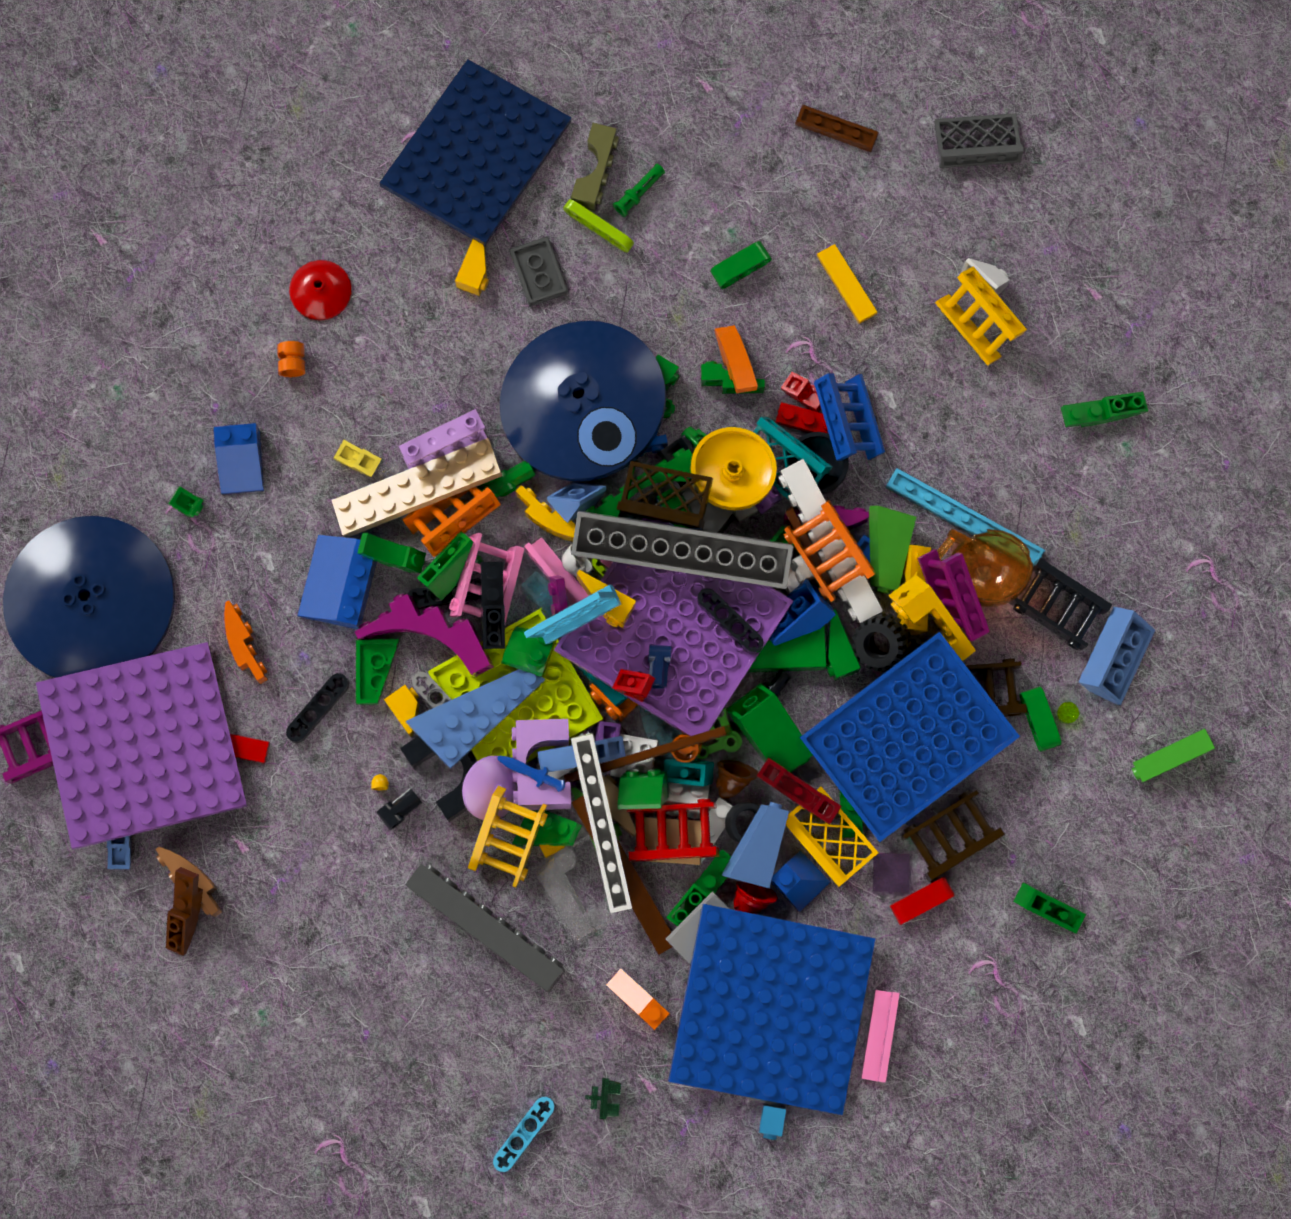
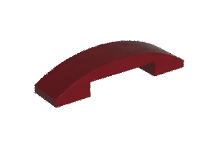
(798, 791)

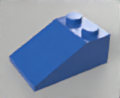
(239, 458)
(805, 614)

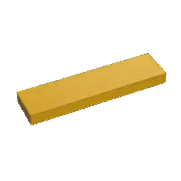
(846, 284)

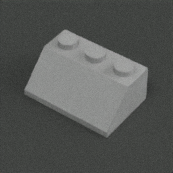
(684, 936)

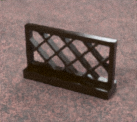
(660, 513)

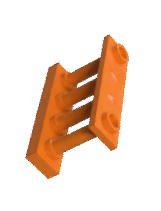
(462, 520)
(839, 532)

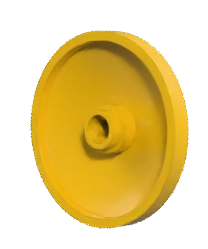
(740, 467)

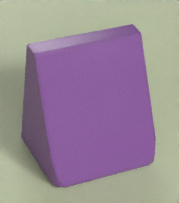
(607, 730)

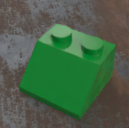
(643, 789)

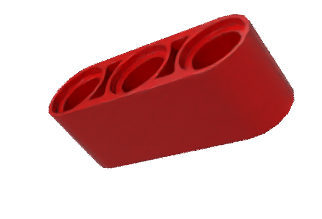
(922, 900)

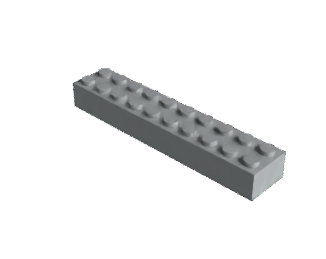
(682, 549)

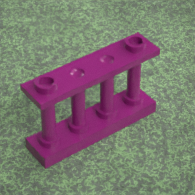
(955, 590)
(35, 762)

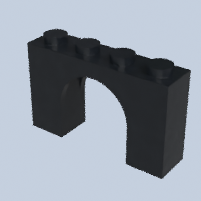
(452, 803)

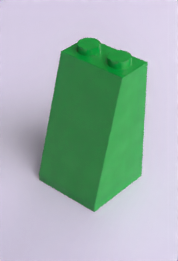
(769, 728)

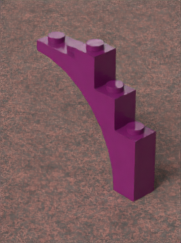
(406, 618)

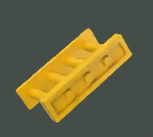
(993, 306)
(486, 839)

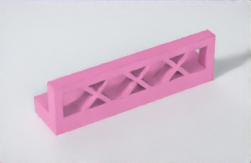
(551, 565)
(880, 1036)

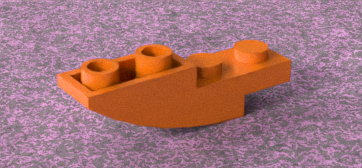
(238, 637)

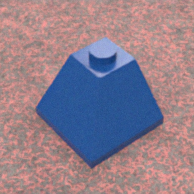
(799, 881)

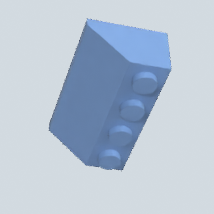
(1117, 655)

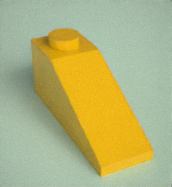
(473, 271)
(616, 616)

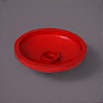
(326, 300)

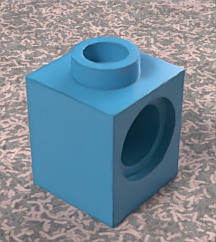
(772, 1122)

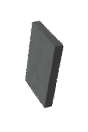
(538, 271)

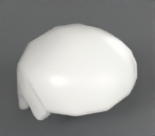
(574, 563)

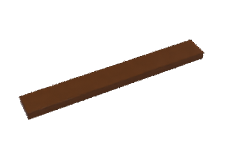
(657, 751)
(640, 899)

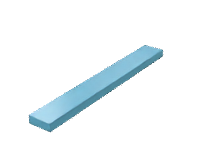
(950, 509)

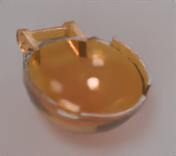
(996, 564)

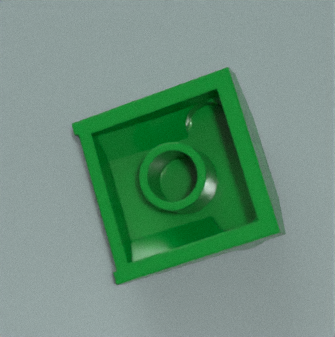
(527, 653)

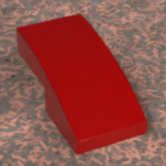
(802, 391)

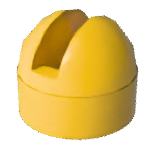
(379, 783)

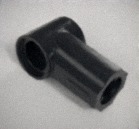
(395, 812)

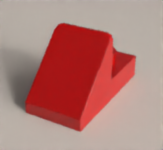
(633, 684)

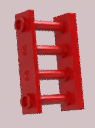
(684, 849)

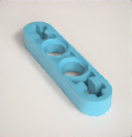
(521, 1132)

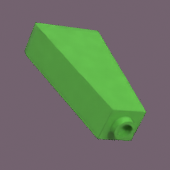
(889, 545)
(1173, 756)

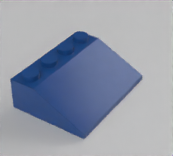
(337, 583)

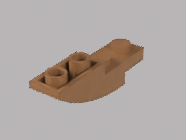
(175, 861)

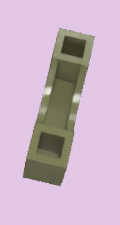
(601, 143)

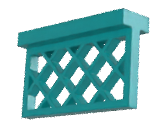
(794, 447)

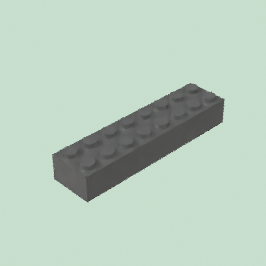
(488, 930)

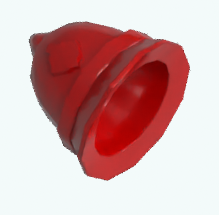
(753, 898)

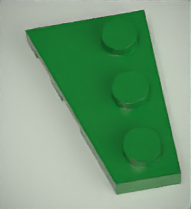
(372, 668)
(555, 832)

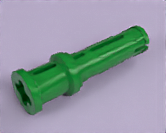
(631, 197)

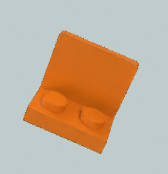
(614, 712)

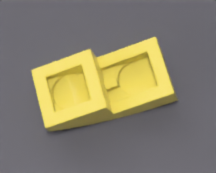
(357, 459)

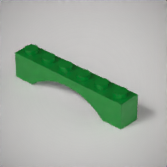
(681, 462)

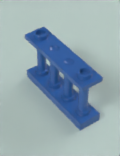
(837, 422)

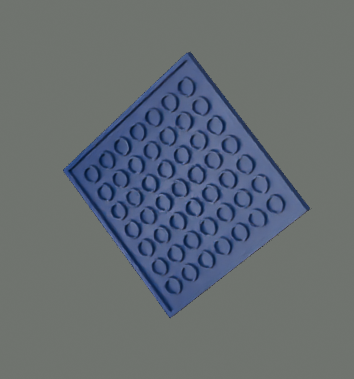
(772, 1009)

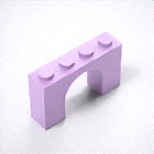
(529, 737)

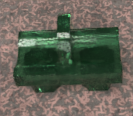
(606, 1109)

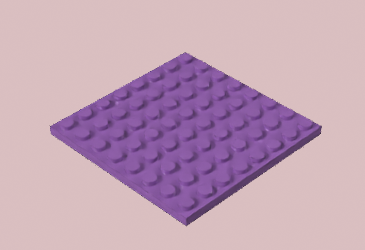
(704, 658)
(140, 745)

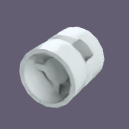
(798, 573)

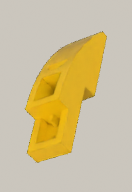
(541, 515)

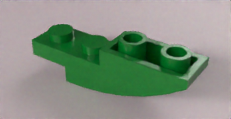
(1105, 410)
(708, 882)

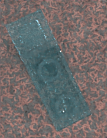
(537, 591)

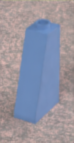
(759, 847)

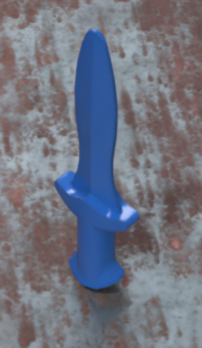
(539, 776)

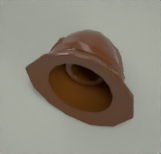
(733, 777)

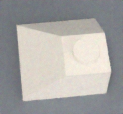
(994, 277)

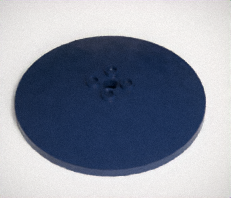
(127, 602)

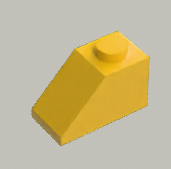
(404, 706)

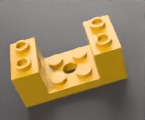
(917, 599)

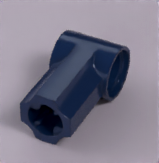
(659, 659)

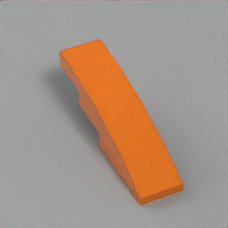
(736, 359)

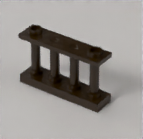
(1013, 707)
(952, 856)

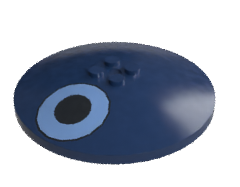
(589, 434)

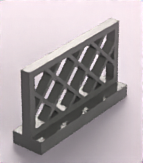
(980, 153)

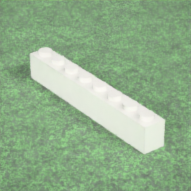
(808, 499)
(601, 823)

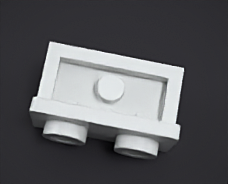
(685, 795)

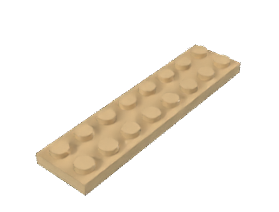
(416, 488)

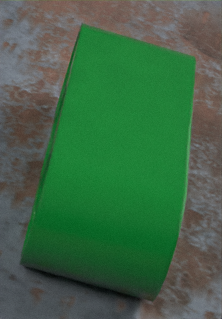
(740, 264)
(1040, 719)

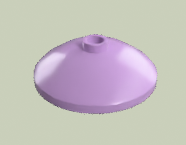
(482, 782)

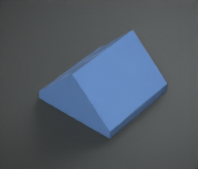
(575, 498)

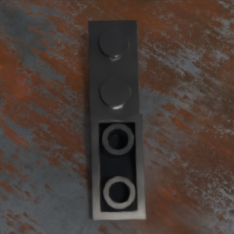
(492, 605)

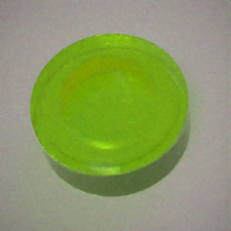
(1067, 713)

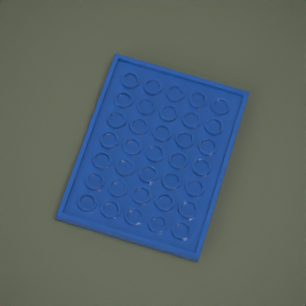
(909, 736)

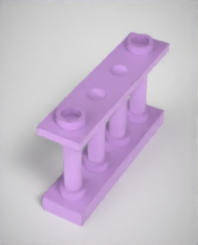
(444, 439)

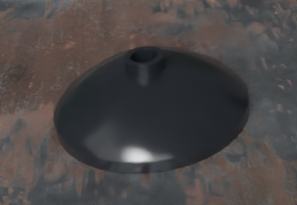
(821, 445)

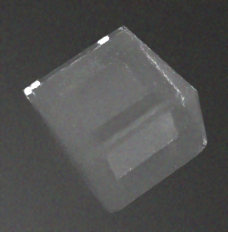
(388, 470)

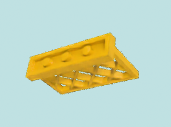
(819, 853)

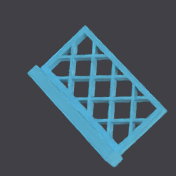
(575, 615)

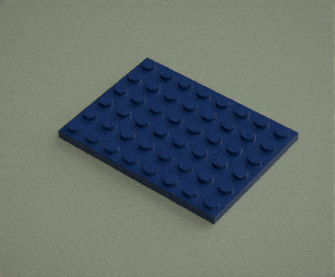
(475, 152)

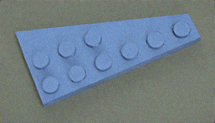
(463, 722)

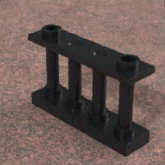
(1078, 593)

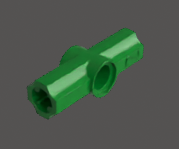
(509, 480)

